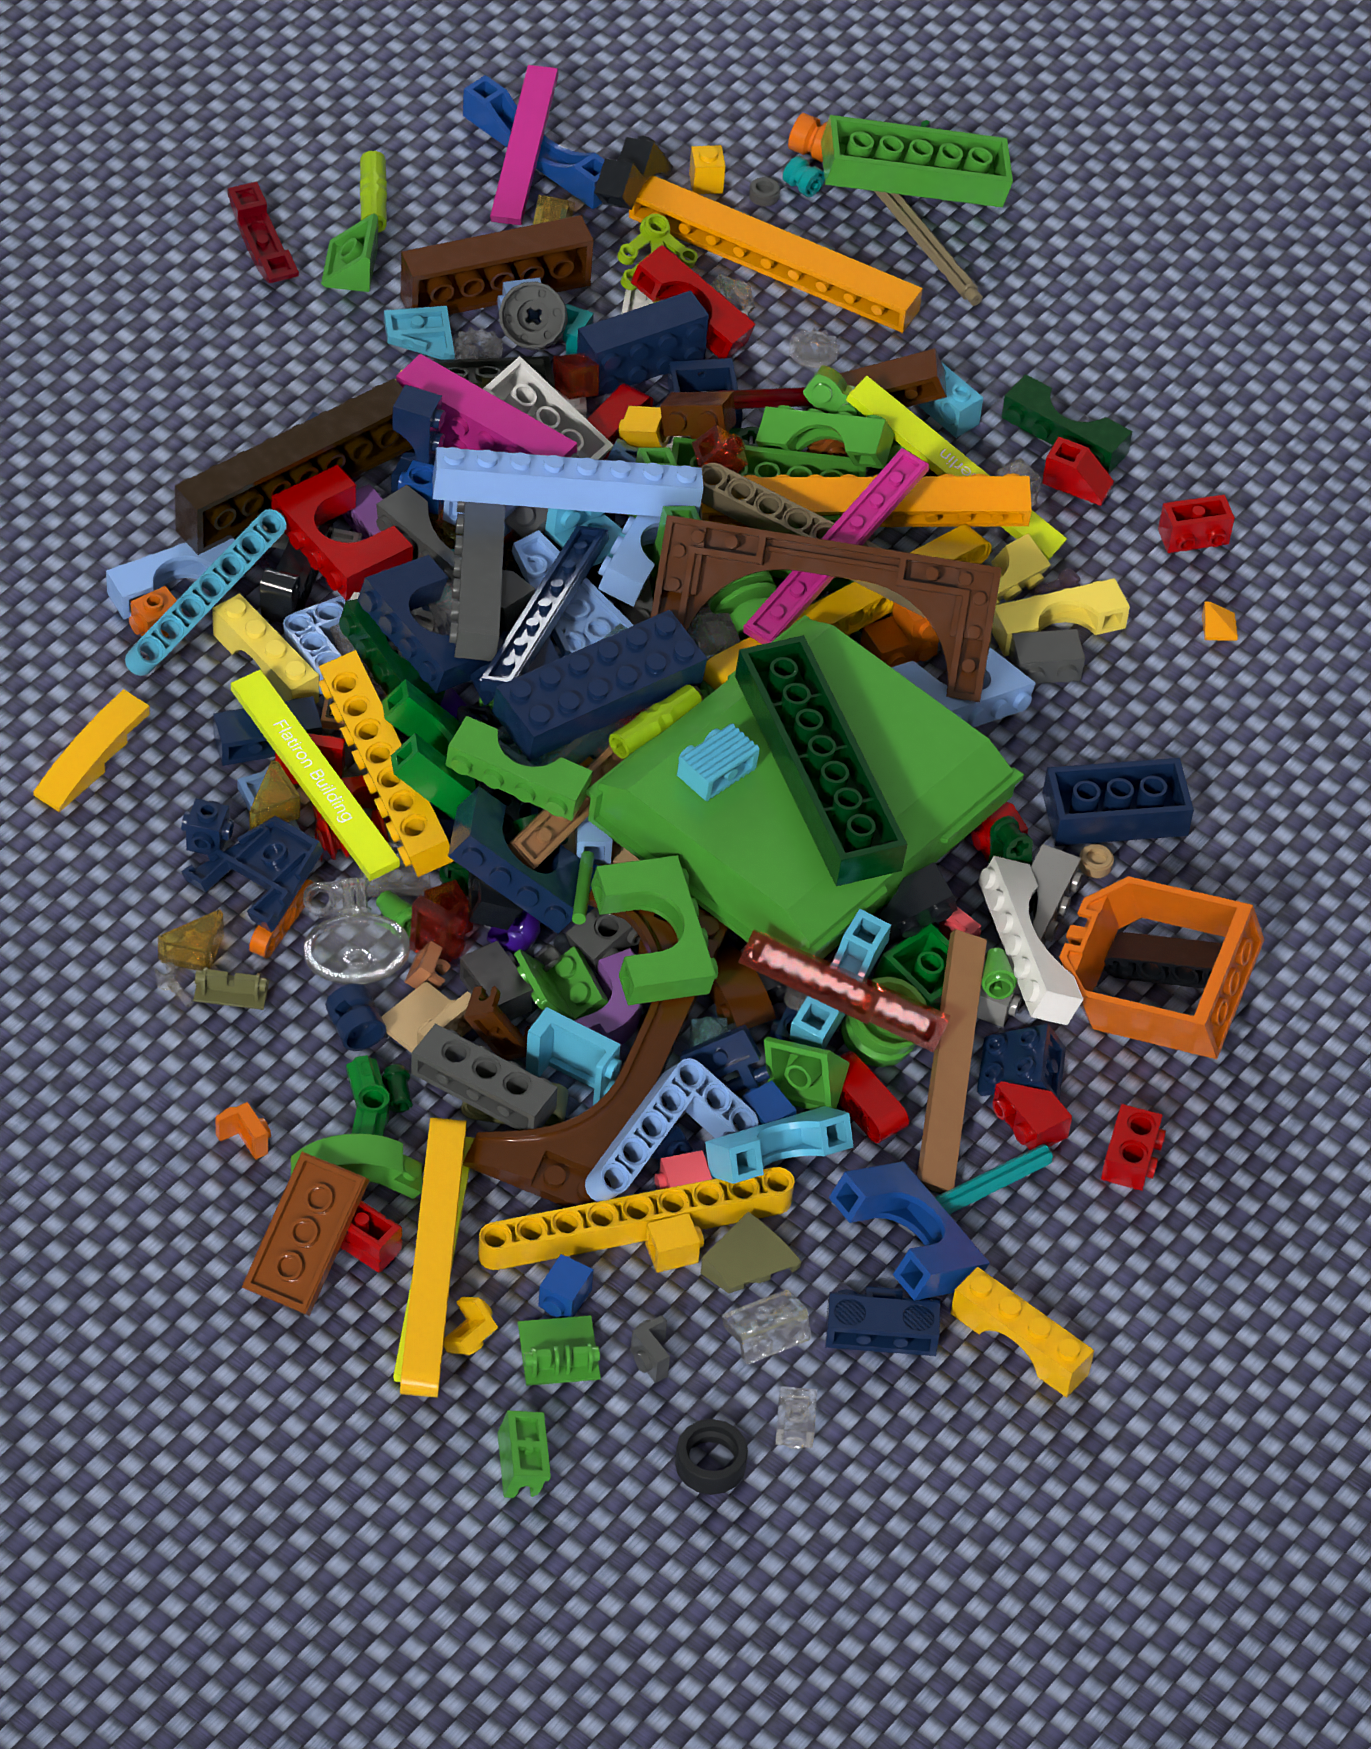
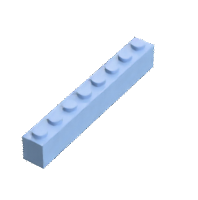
(563, 482)

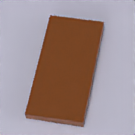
(305, 1233)

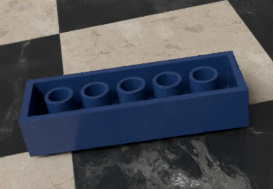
(598, 684)

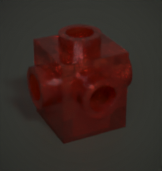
(720, 448)

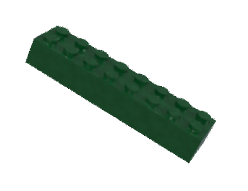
(820, 761)

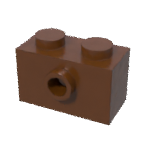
(697, 412)

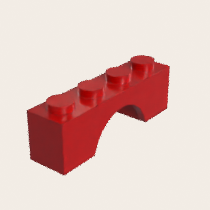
(665, 276)

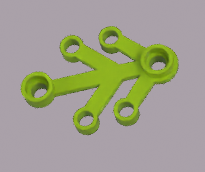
(656, 231)

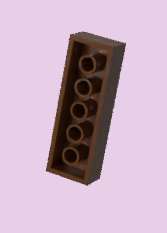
(472, 270)

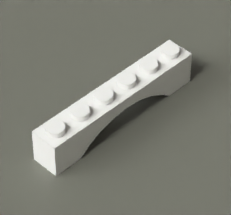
(1044, 983)

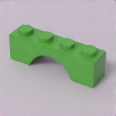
(865, 438)
(554, 787)

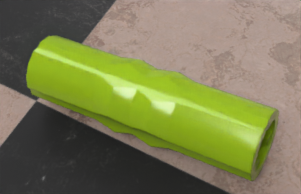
(373, 187)
(653, 721)

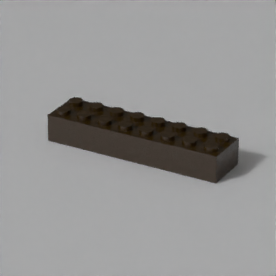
(235, 492)

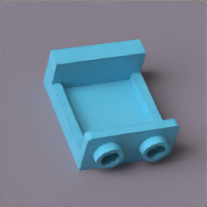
(573, 1051)

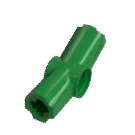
(369, 1096)

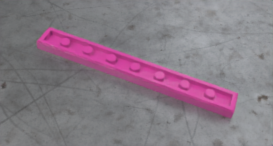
(853, 527)

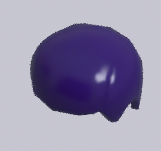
(520, 935)

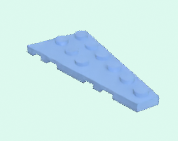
(589, 613)

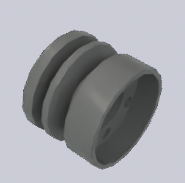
(514, 315)

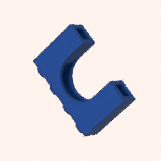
(900, 1196)

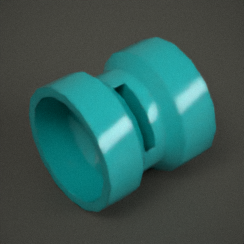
(801, 174)

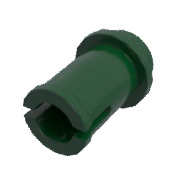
(396, 1080)

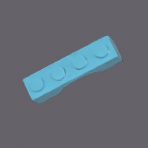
(857, 953)
(804, 1134)

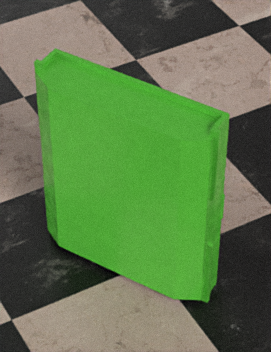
(749, 844)

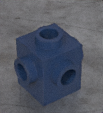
(207, 826)

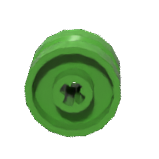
(874, 1044)

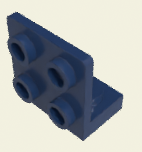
(1022, 1057)

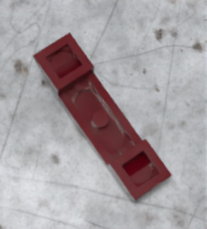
(259, 233)

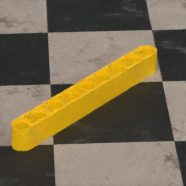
(619, 1218)
(433, 1258)

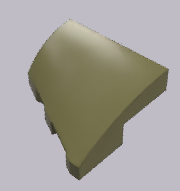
(747, 1256)

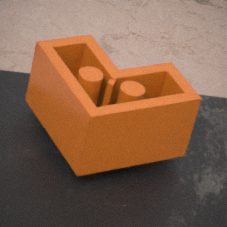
(900, 638)

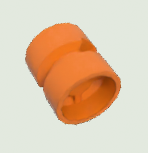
(807, 136)

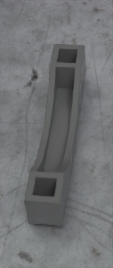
(411, 517)

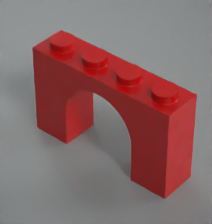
(341, 563)

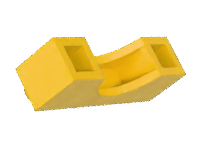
(1055, 1353)

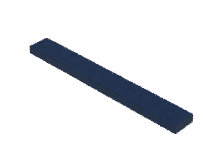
(545, 607)

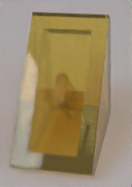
(552, 209)
(275, 798)
(194, 943)

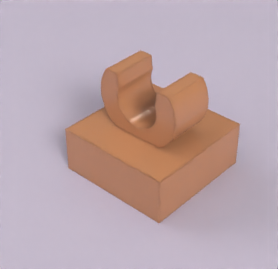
(425, 967)

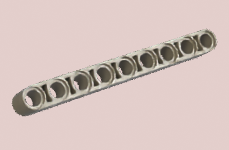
(784, 518)

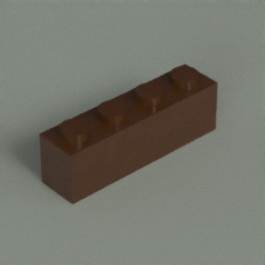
(908, 378)

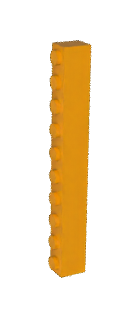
(780, 254)
(932, 502)

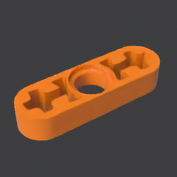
(265, 942)

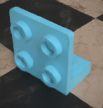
(562, 522)

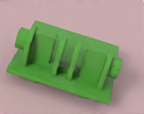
(559, 1350)

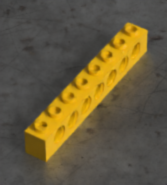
(376, 740)

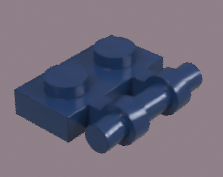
(729, 1053)

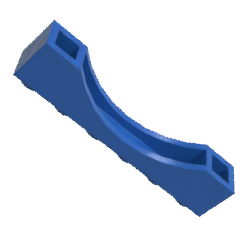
(494, 112)

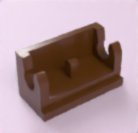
(494, 1025)

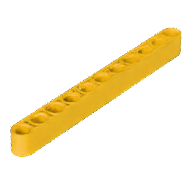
(857, 605)

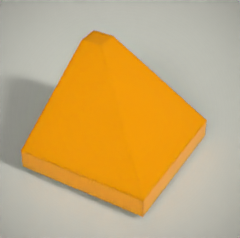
(1218, 623)

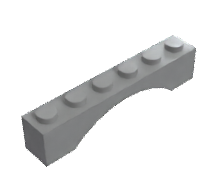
(1056, 877)

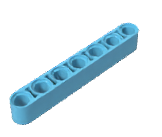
(198, 602)

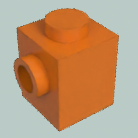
(149, 609)

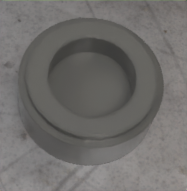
(764, 191)

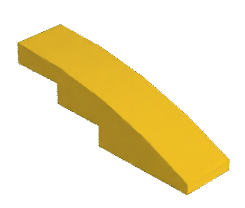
(90, 750)

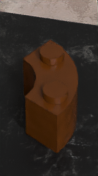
(739, 992)

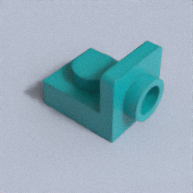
(576, 319)

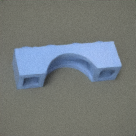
(629, 568)
(155, 570)

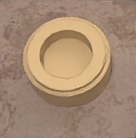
(1096, 861)

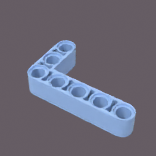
(311, 635)
(658, 1120)

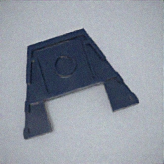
(272, 857)

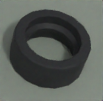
(715, 1432)

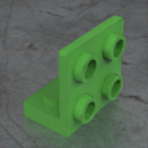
(566, 988)

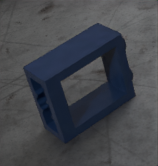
(717, 375)

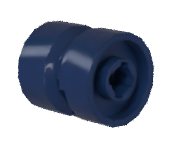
(355, 1017)

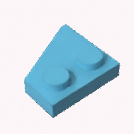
(421, 331)

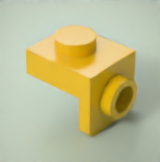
(470, 1334)

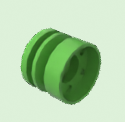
(743, 599)

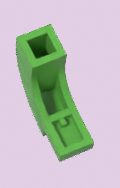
(372, 1157)

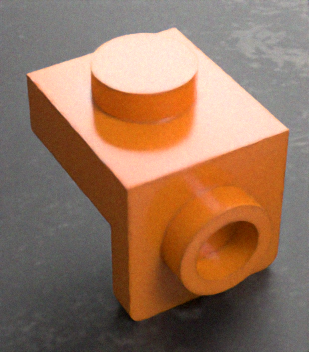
(244, 1122)

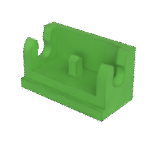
(523, 1452)

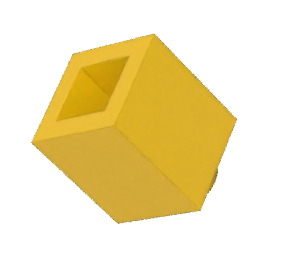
(707, 169)
(643, 427)
(673, 1242)

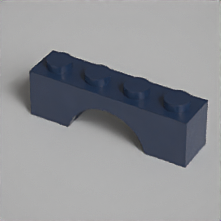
(419, 420)

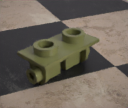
(230, 990)

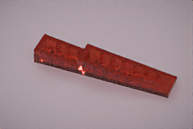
(845, 990)

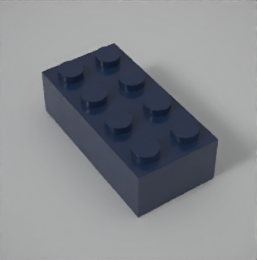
(645, 340)
(1117, 801)

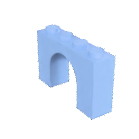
(1003, 692)

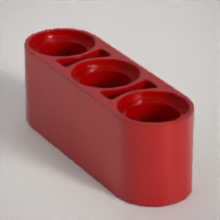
(614, 408)
(870, 1102)

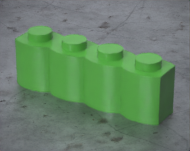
(829, 392)

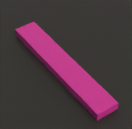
(524, 145)

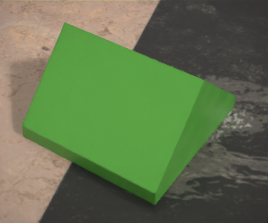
(352, 257)
(806, 1073)

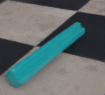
(995, 1178)

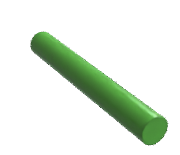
(583, 887)

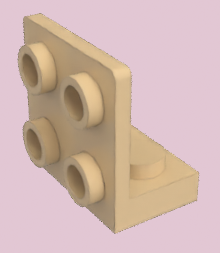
(420, 1010)

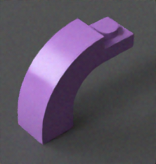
(616, 1018)

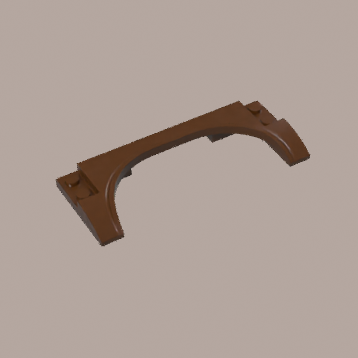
(952, 594)
(559, 1157)

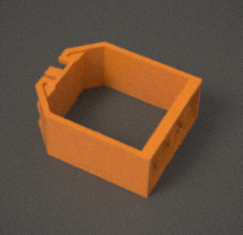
(1137, 899)

